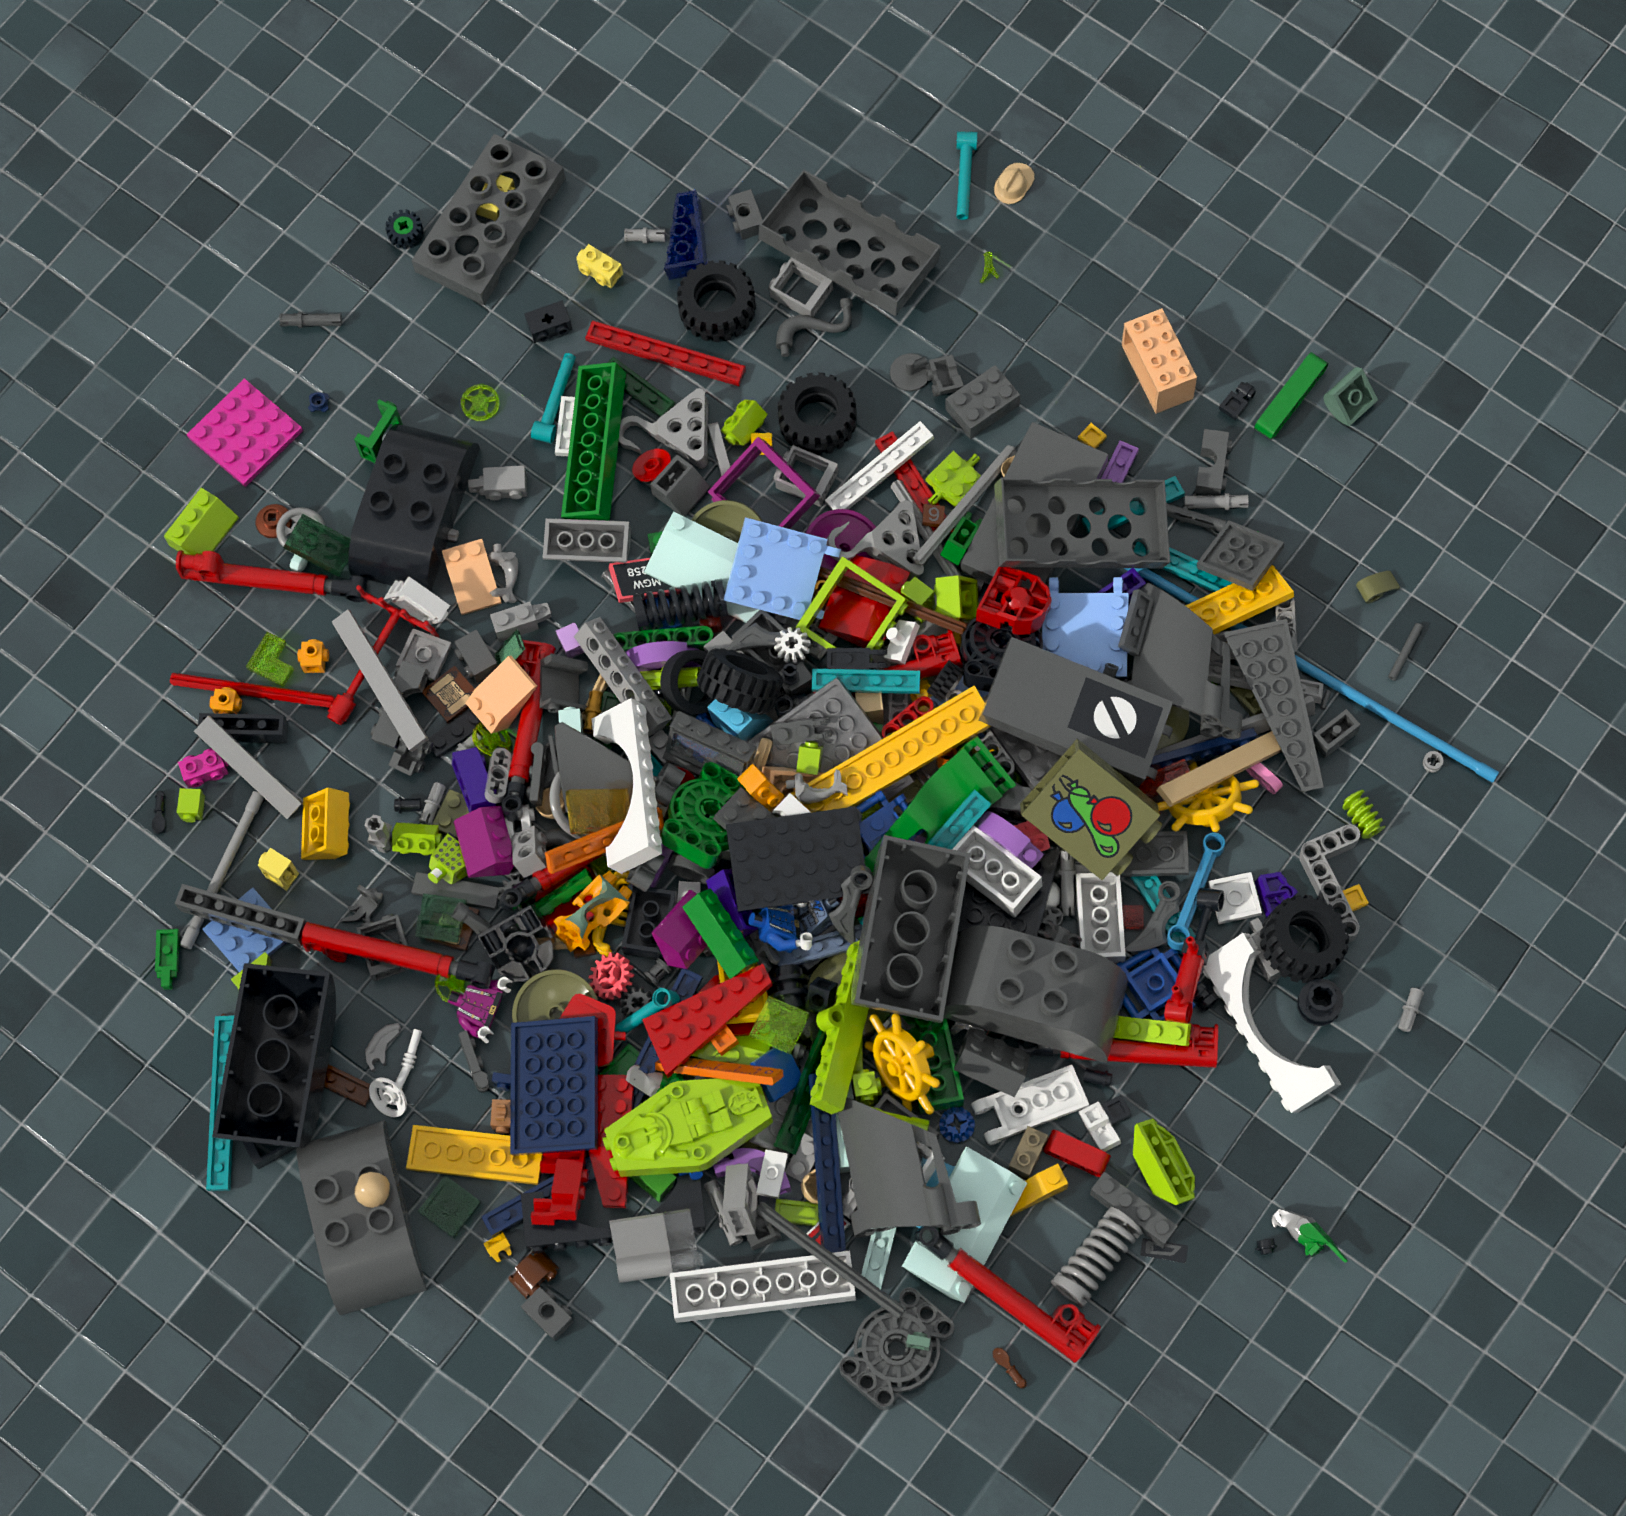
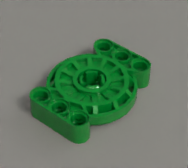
(687, 828)

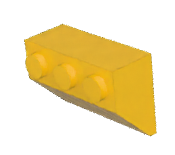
(325, 825)

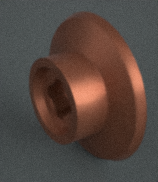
(264, 525)

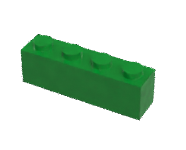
(720, 933)

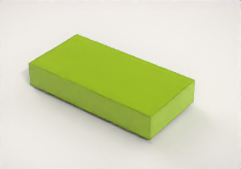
(798, 1212)

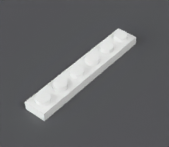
(880, 468)

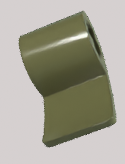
(1375, 585)

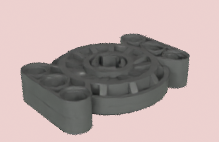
(901, 1369)

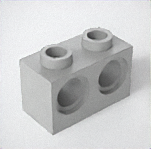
(529, 851)

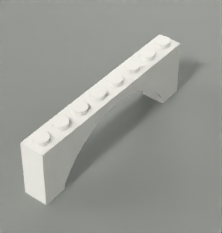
(640, 833)
(1230, 973)

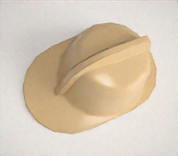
(1014, 183)

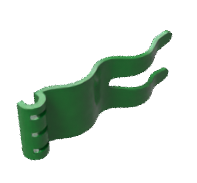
(946, 792)

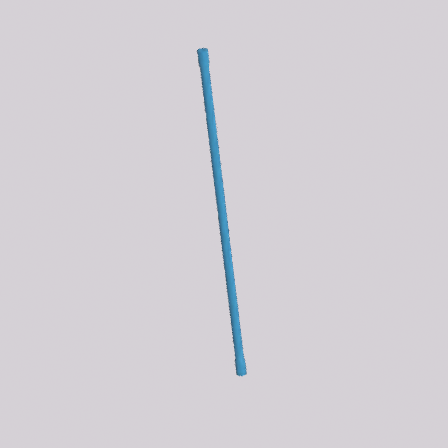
(1479, 767)

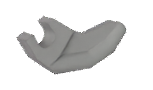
(378, 1045)

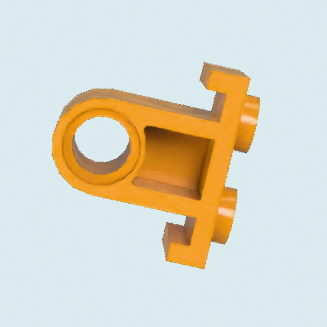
(760, 787)

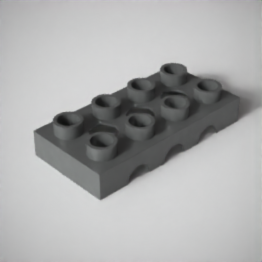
(512, 222)
(865, 229)
(1115, 497)

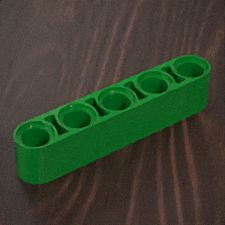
(1291, 395)
(671, 634)

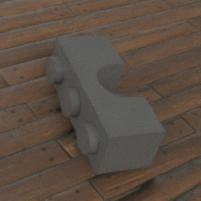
(1214, 446)

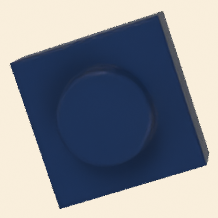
(502, 1081)

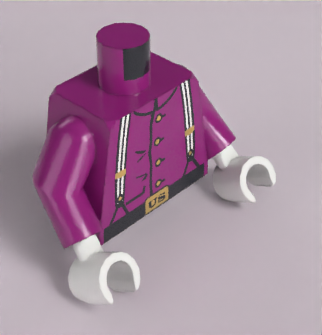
(479, 1007)

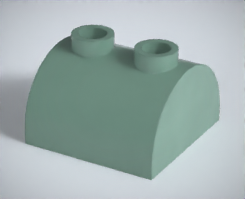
(1350, 397)

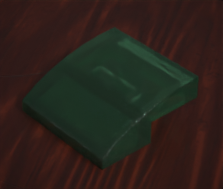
(436, 919)

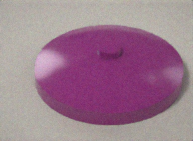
(849, 537)

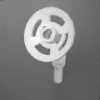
(393, 1094)

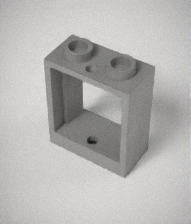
(824, 288)
(830, 473)
(740, 1199)

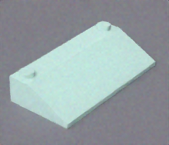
(692, 555)
(996, 1196)

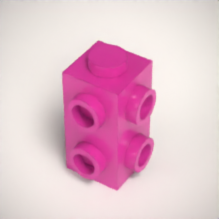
(202, 768)

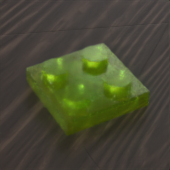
(779, 1024)

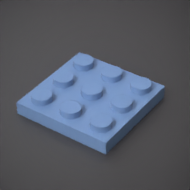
(239, 944)

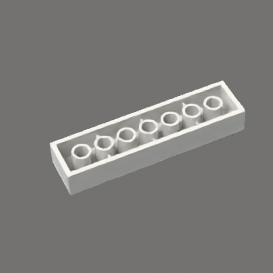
(758, 1288)

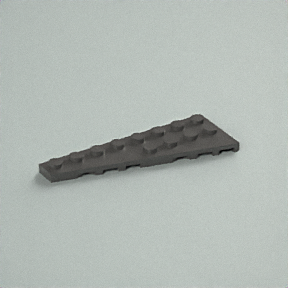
(1273, 675)

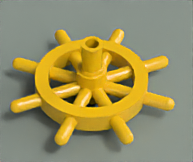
(1202, 805)
(902, 1063)

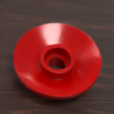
(650, 464)

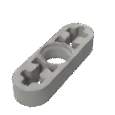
(719, 448)
(503, 769)

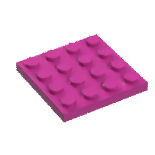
(244, 432)

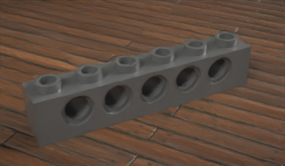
(240, 914)

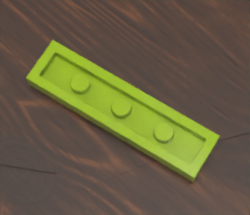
(1153, 1031)

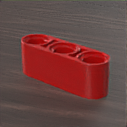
(911, 712)
(1076, 1153)

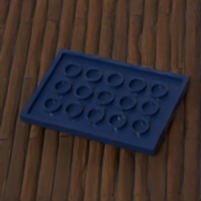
(554, 1086)

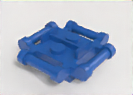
(879, 822)
(1151, 982)

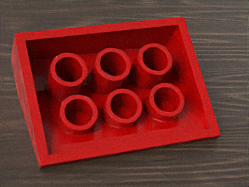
(856, 616)

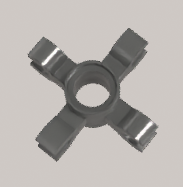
(1058, 934)

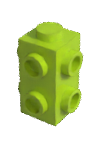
(743, 422)
(415, 838)
(866, 1087)

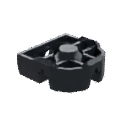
(529, 921)

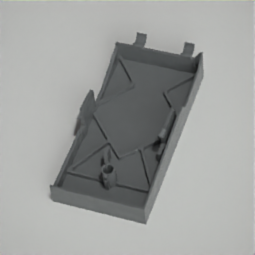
(1041, 458)

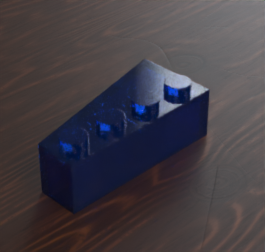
(686, 236)

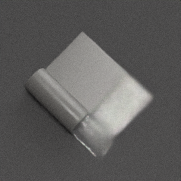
(655, 1245)

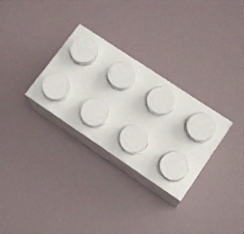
(998, 872)
(1100, 915)

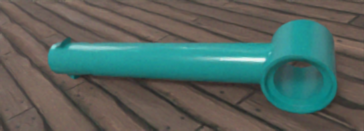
(965, 143)
(545, 430)
(656, 1005)

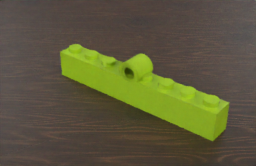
(844, 1031)

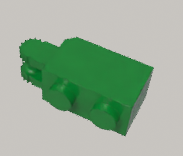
(960, 539)

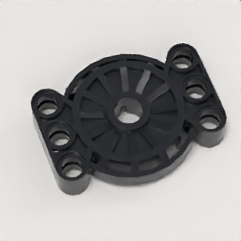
(983, 652)

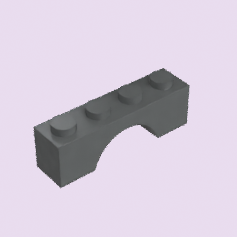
(409, 680)
(1152, 1223)

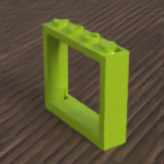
(827, 589)

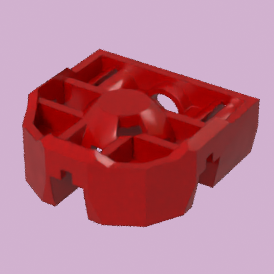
(1028, 605)

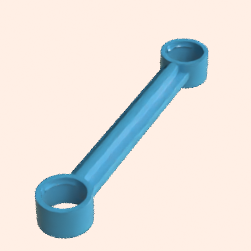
(1199, 881)

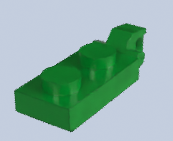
(167, 956)

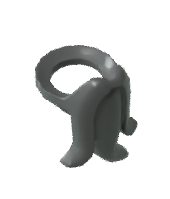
(365, 905)

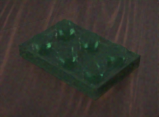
(319, 545)

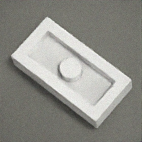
(772, 1174)

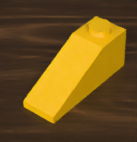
(1041, 1187)

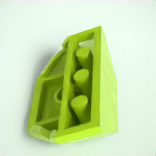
(1163, 1163)

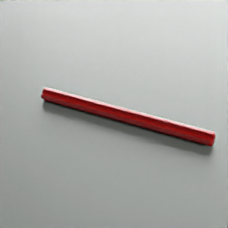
(252, 690)

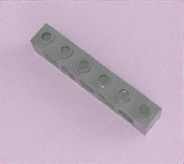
(620, 672)

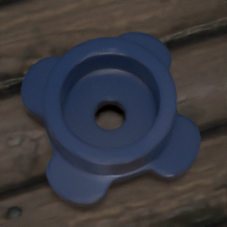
(314, 398)

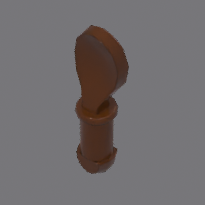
(1003, 1359)

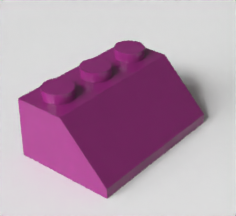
(485, 842)
(678, 936)

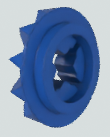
(951, 1133)

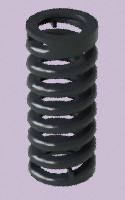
(646, 619)

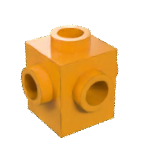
(313, 656)
(225, 701)

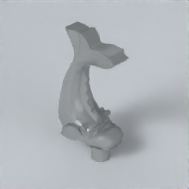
(509, 564)
(810, 795)

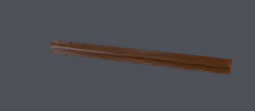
(913, 608)

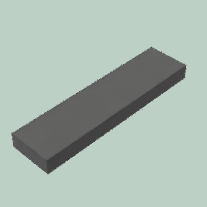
(475, 894)

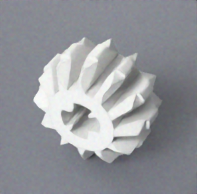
(784, 643)

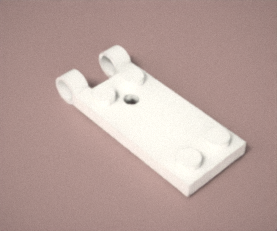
(1041, 1099)

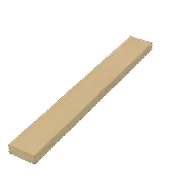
(1219, 769)

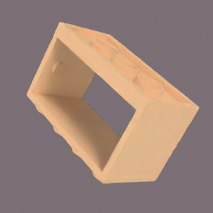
(1159, 360)

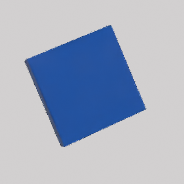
(781, 1060)

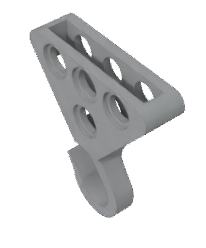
(682, 417)
(893, 531)

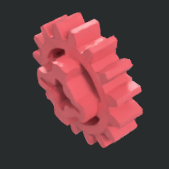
(611, 976)

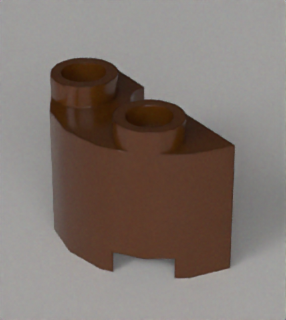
(532, 1272)

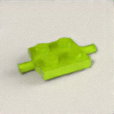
(953, 478)

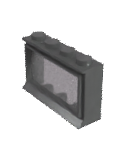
(696, 743)

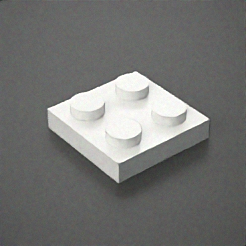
(1239, 897)

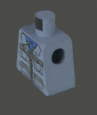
(815, 916)

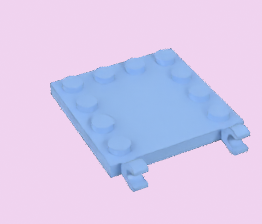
(776, 569)
(1087, 627)

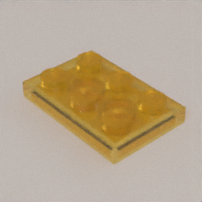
(596, 809)

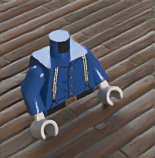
(781, 928)

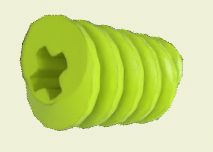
(1361, 814)

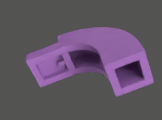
(656, 654)
(1009, 838)
(754, 1159)

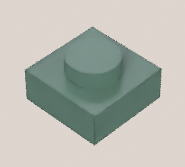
(918, 1341)

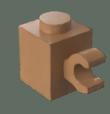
(501, 1116)

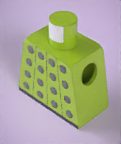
(447, 861)

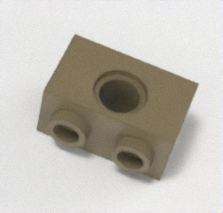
(1028, 1153)

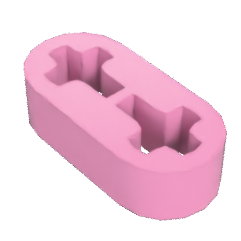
(1265, 778)

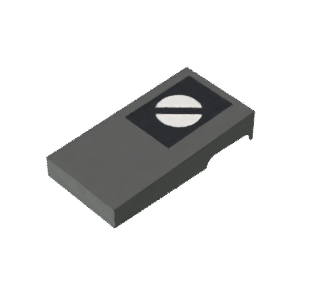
(1061, 701)

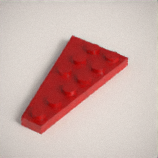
(697, 1020)
(614, 1102)

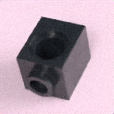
(824, 988)

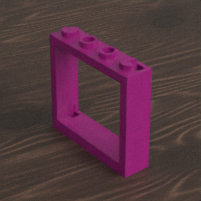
(743, 463)

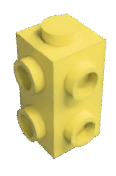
(599, 266)

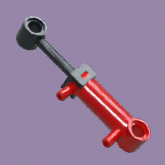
(1195, 955)

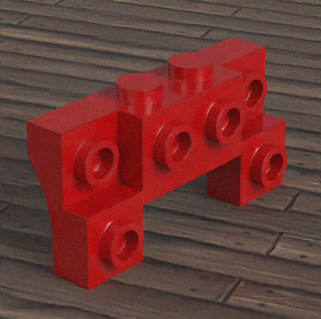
(566, 1188)

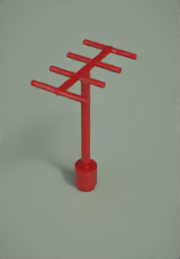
(343, 704)

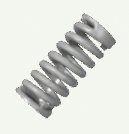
(1114, 1220)

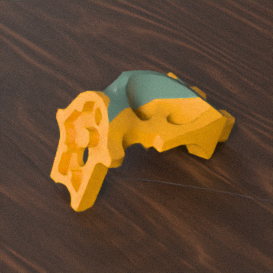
(575, 928)

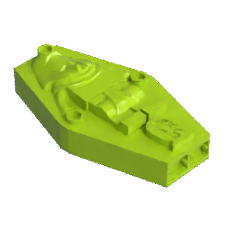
(687, 1127)

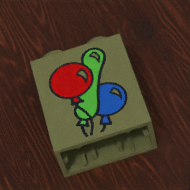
(1091, 811)

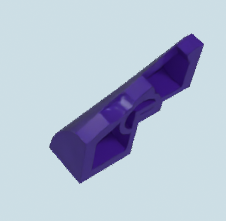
(1273, 890)

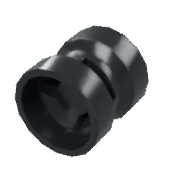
(1204, 997)

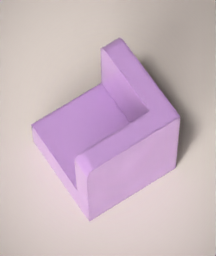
(568, 642)

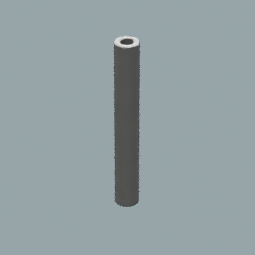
(1405, 651)

